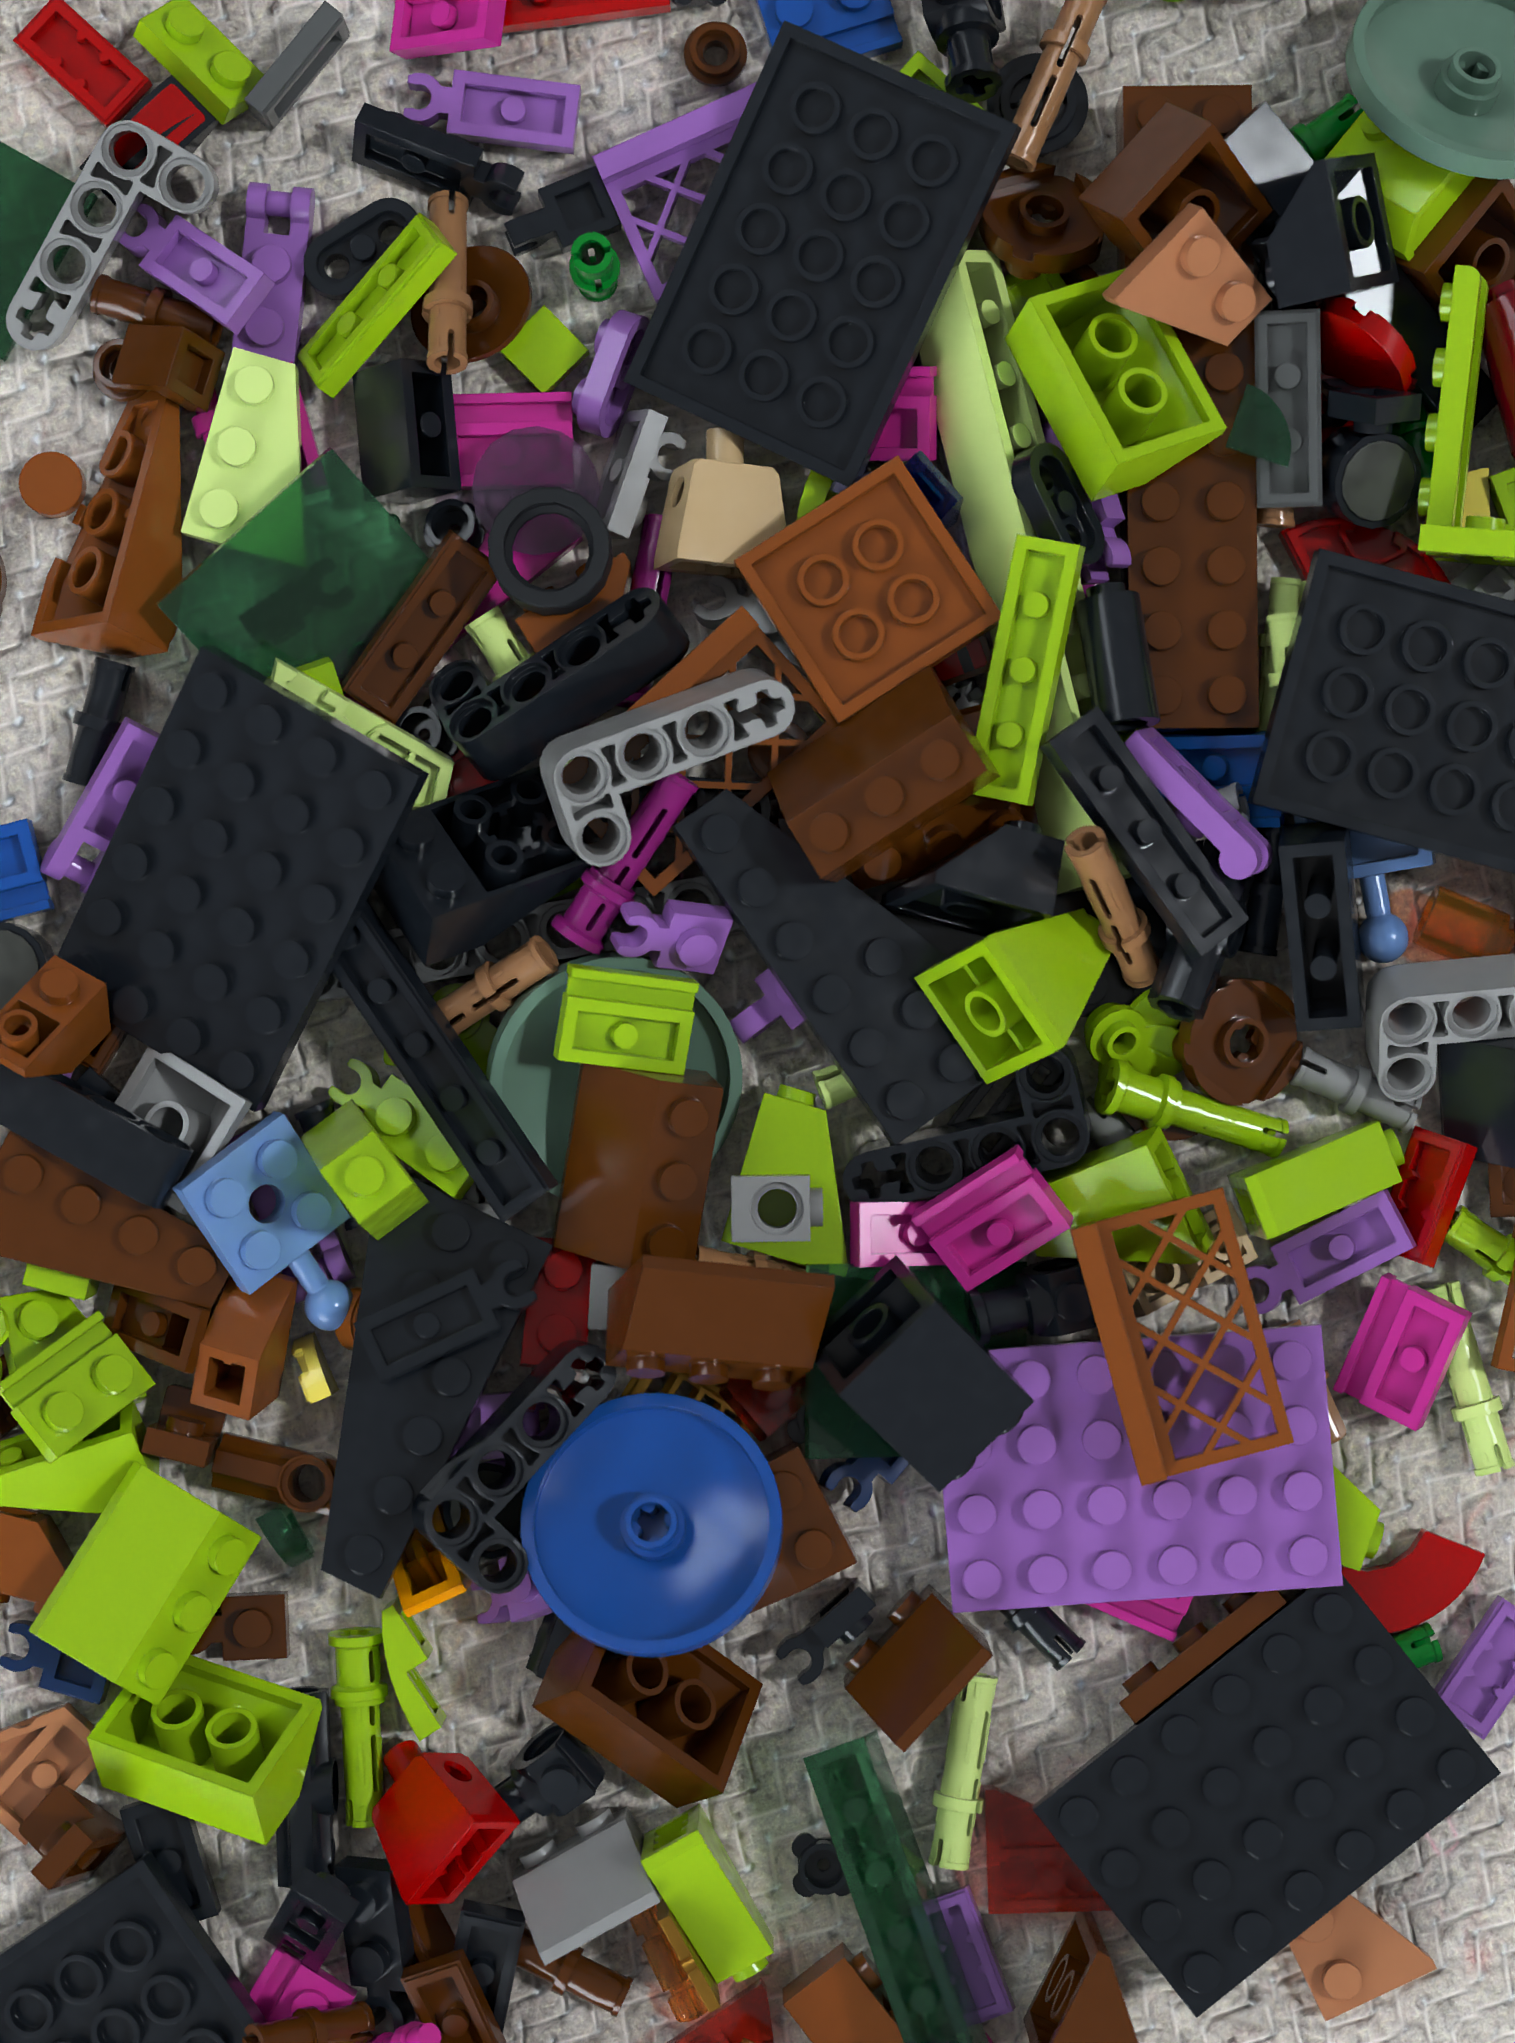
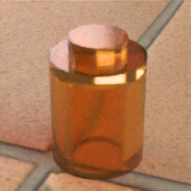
(1462, 927)

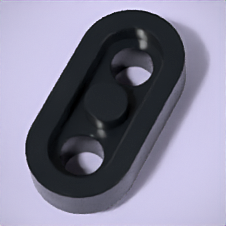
(356, 242)
(1056, 500)

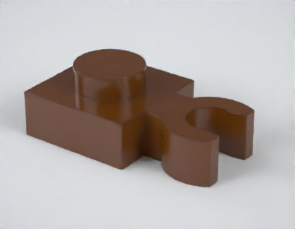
(250, 1627)

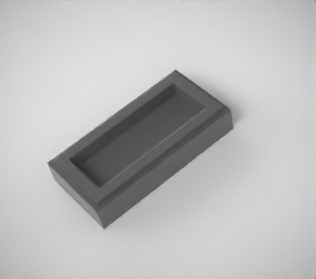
(298, 66)

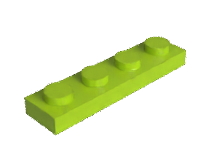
(1027, 663)

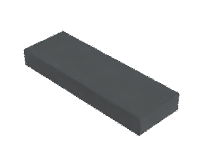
(1291, 375)

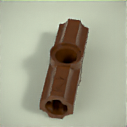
(270, 1472)

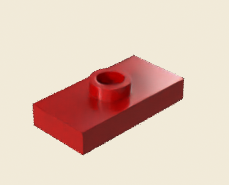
(83, 62)
(1431, 1189)

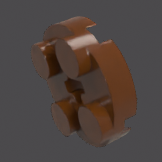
(1033, 245)
(1272, 1032)

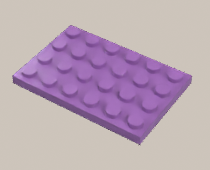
(1061, 1507)

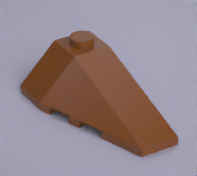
(126, 543)

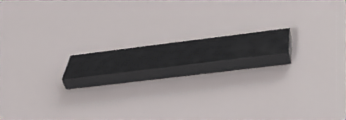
(1277, 168)
(440, 1069)

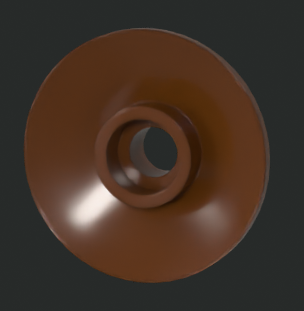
(499, 289)

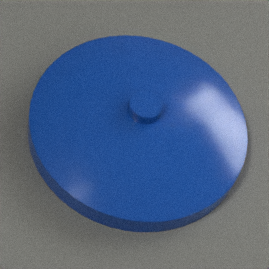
(653, 1526)

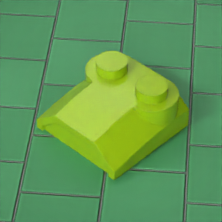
(1412, 188)

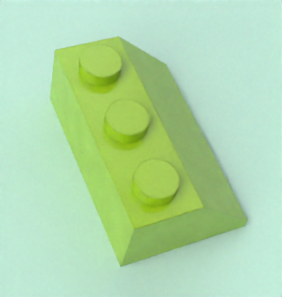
(1111, 386)
(145, 1584)
(212, 1749)

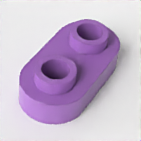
(604, 395)

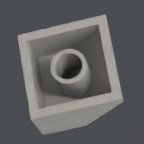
(583, 1883)

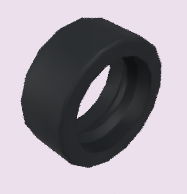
(541, 502)

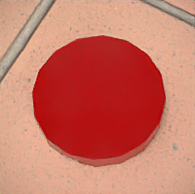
(1363, 347)

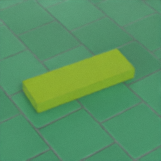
(376, 305)

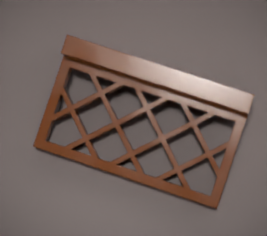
(707, 662)
(1125, 1350)

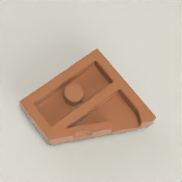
(1191, 280)
(38, 1757)
(1355, 1958)

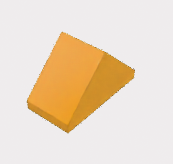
(425, 1574)

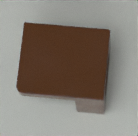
(170, 363)

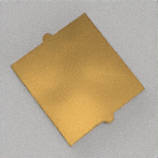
(689, 1958)

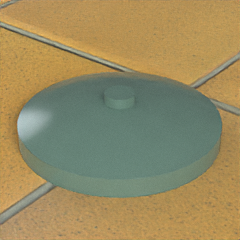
(1440, 80)
(543, 1089)

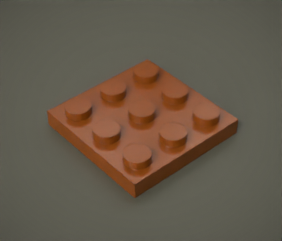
(868, 590)

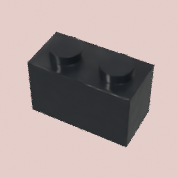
(406, 431)

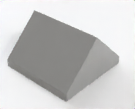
(185, 1105)

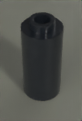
(1117, 656)

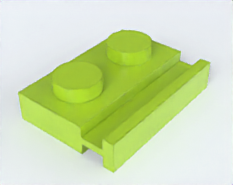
(625, 1019)
(74, 1387)

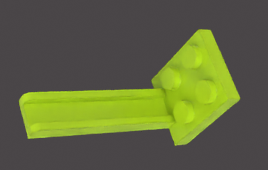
(1450, 436)

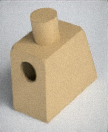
(718, 510)

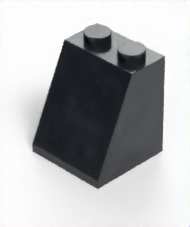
(918, 1375)

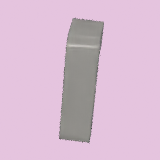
(95, 242)
(667, 752)
(1433, 1016)

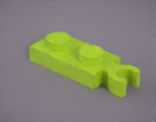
(406, 1128)

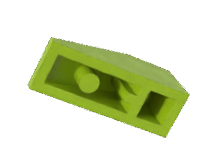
(82, 1476)

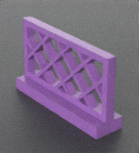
(660, 153)

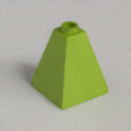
(1018, 990)

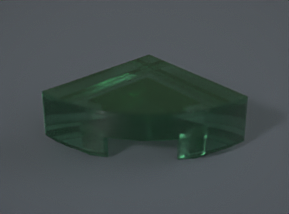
(1260, 429)
(285, 1535)

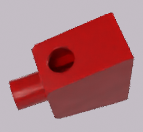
(438, 1823)

